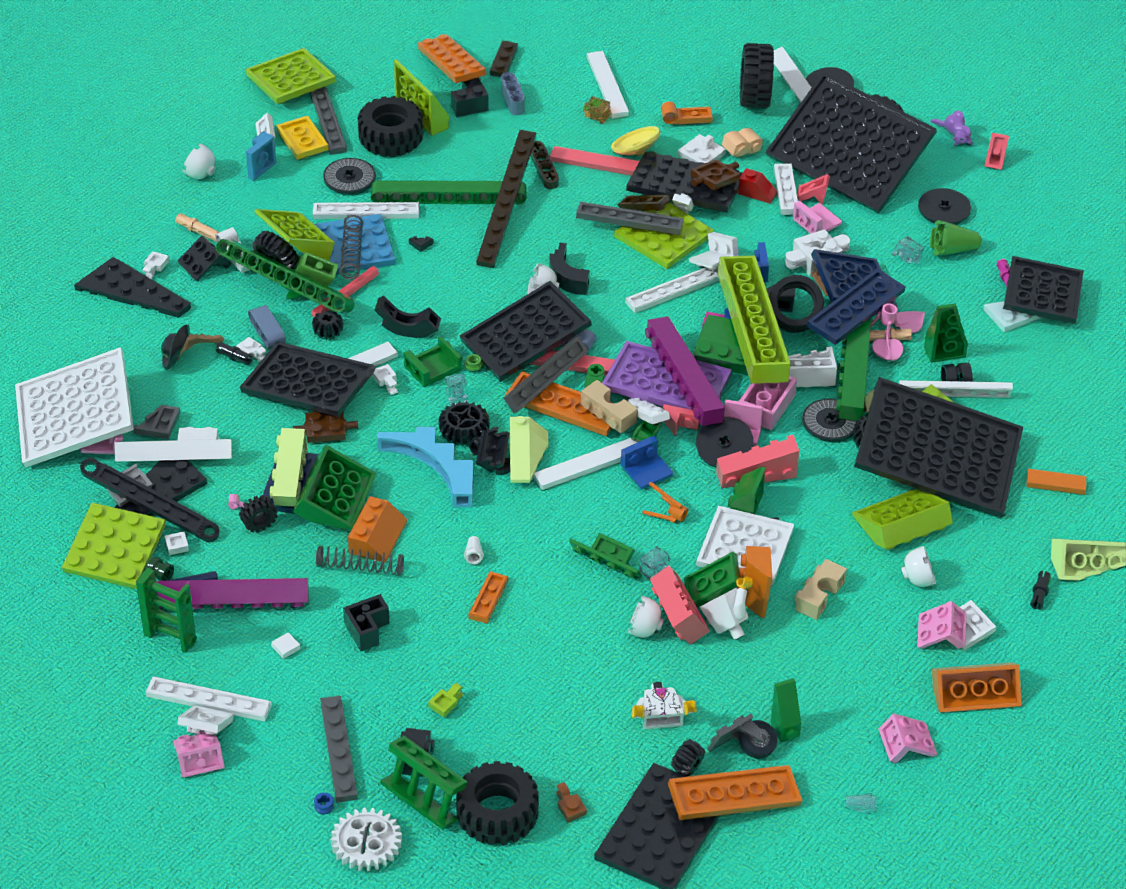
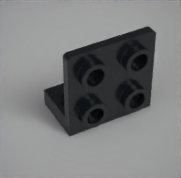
(201, 258)

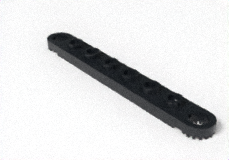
(149, 499)

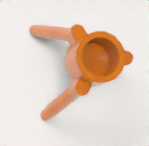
(676, 510)

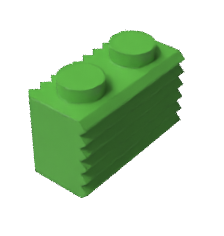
(317, 268)

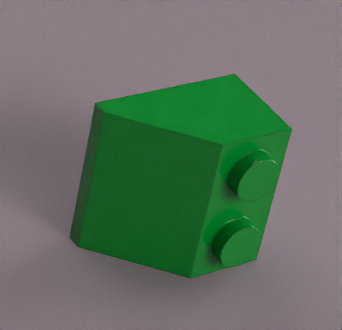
(748, 491)

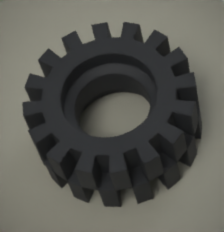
(259, 505)

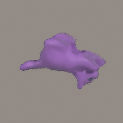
(956, 126)

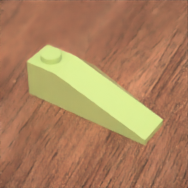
(527, 447)
(1085, 558)

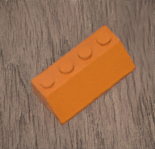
(977, 687)

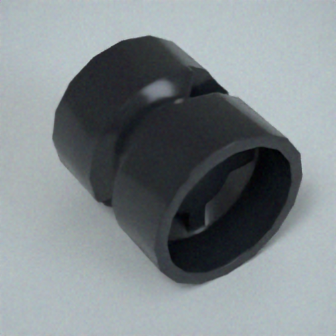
(958, 373)

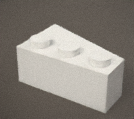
(814, 369)

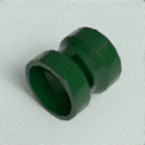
(162, 570)

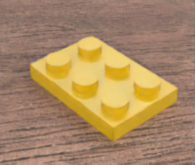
(302, 137)

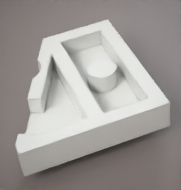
(977, 624)

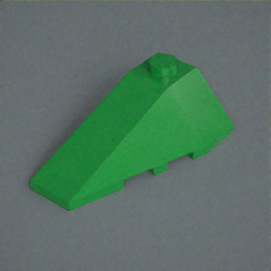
(945, 335)

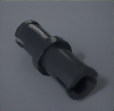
(234, 353)
(1040, 590)

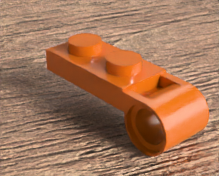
(693, 115)

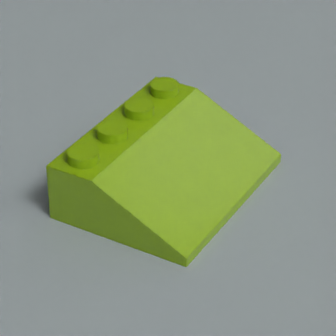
(409, 87)
(298, 232)
(904, 518)

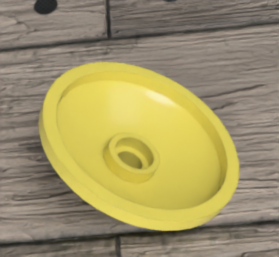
(636, 141)

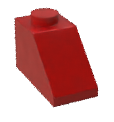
(756, 186)

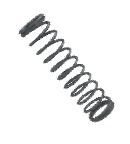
(345, 246)
(319, 558)

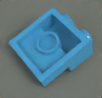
(261, 155)

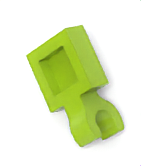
(445, 701)

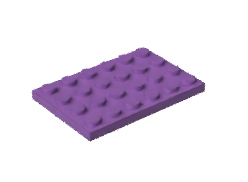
(642, 375)

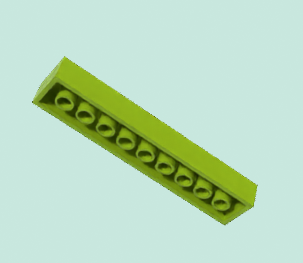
(753, 320)

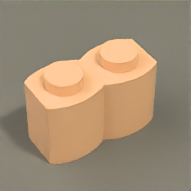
(742, 142)

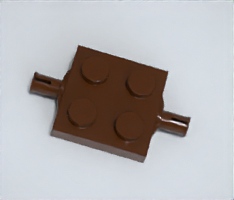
(715, 174)
(325, 427)

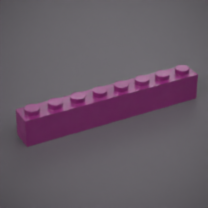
(685, 371)
(243, 592)

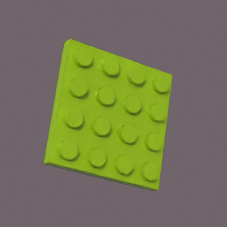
(290, 75)
(666, 247)
(113, 545)

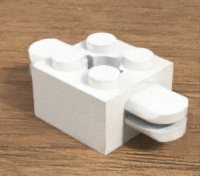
(805, 245)

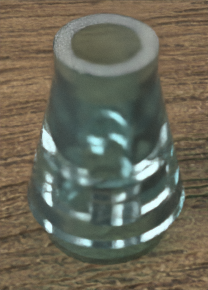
(863, 802)

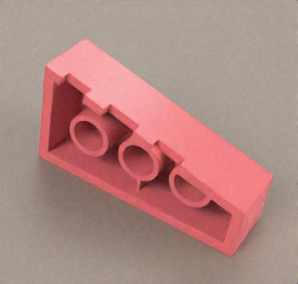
(778, 458)
(678, 605)

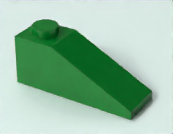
(785, 711)

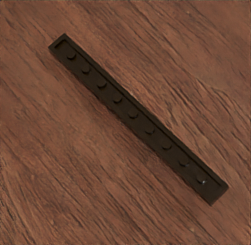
(506, 199)

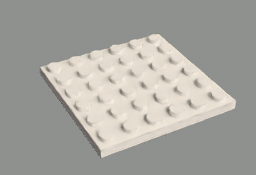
(73, 407)

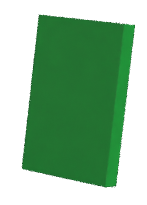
(713, 579)

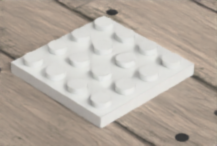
(736, 529)

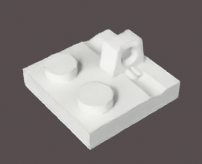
(702, 150)
(205, 719)

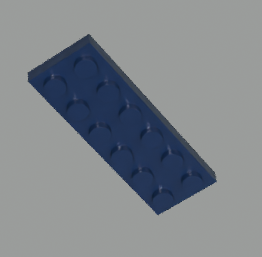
(856, 306)

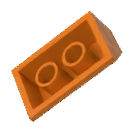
(376, 529)
(758, 566)

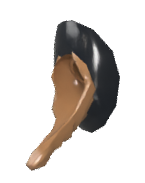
(181, 341)

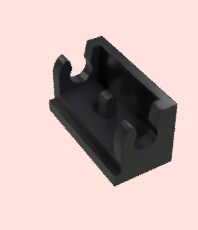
(492, 449)

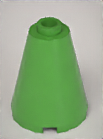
(953, 239)

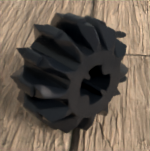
(327, 324)
(688, 757)

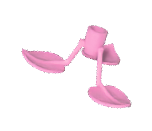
(893, 348)

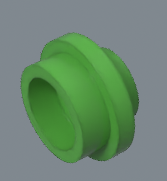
(473, 363)

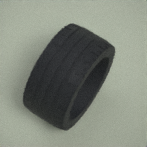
(803, 283)

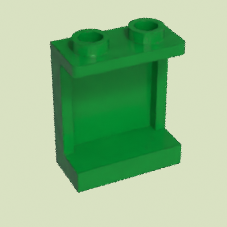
(433, 363)

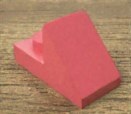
(997, 151)
(814, 188)
(680, 418)

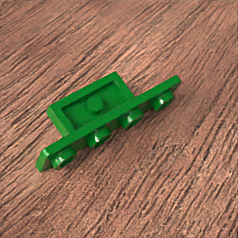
(609, 551)

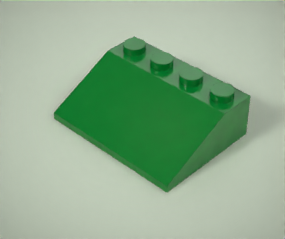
(720, 345)
(334, 490)

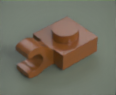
(569, 805)

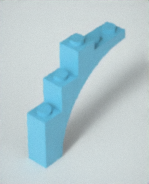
(439, 456)

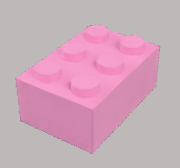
(773, 399)

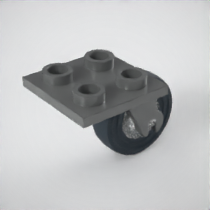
(755, 737)

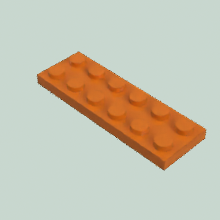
(451, 58)
(564, 405)
(734, 792)

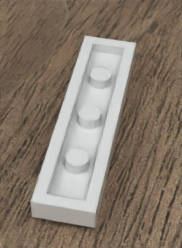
(785, 188)
(649, 412)

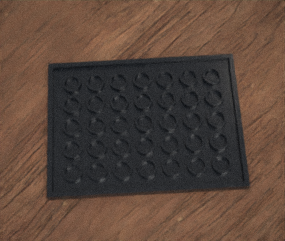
(853, 139)
(939, 447)

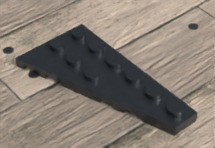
(129, 286)
(172, 479)

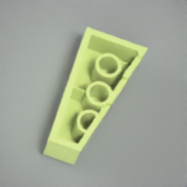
(289, 466)

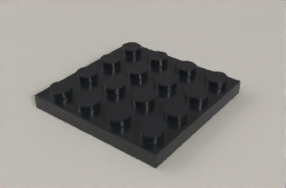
(1043, 289)

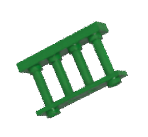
(152, 615)
(434, 771)

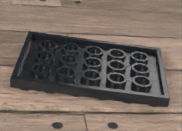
(670, 175)
(525, 330)
(307, 379)
(650, 837)

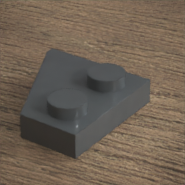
(159, 423)

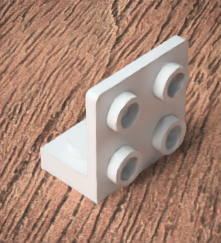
(719, 246)

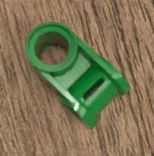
(594, 373)
(646, 430)

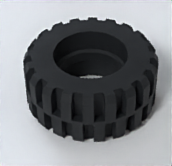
(756, 75)
(390, 126)
(504, 824)

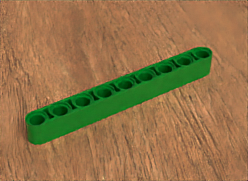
(441, 192)
(292, 276)

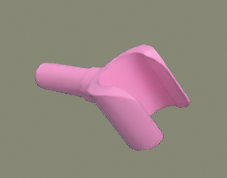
(234, 502)

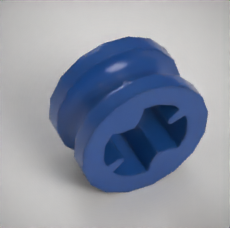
(323, 797)

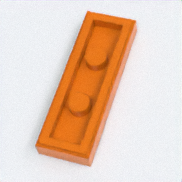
(1056, 481)
(488, 597)

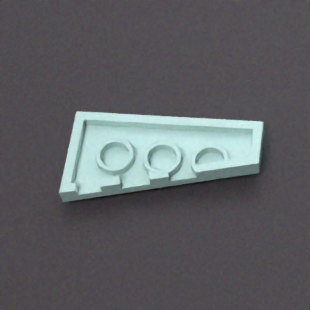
(1007, 319)

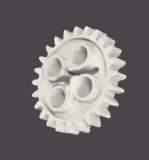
(352, 831)

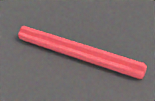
(352, 287)

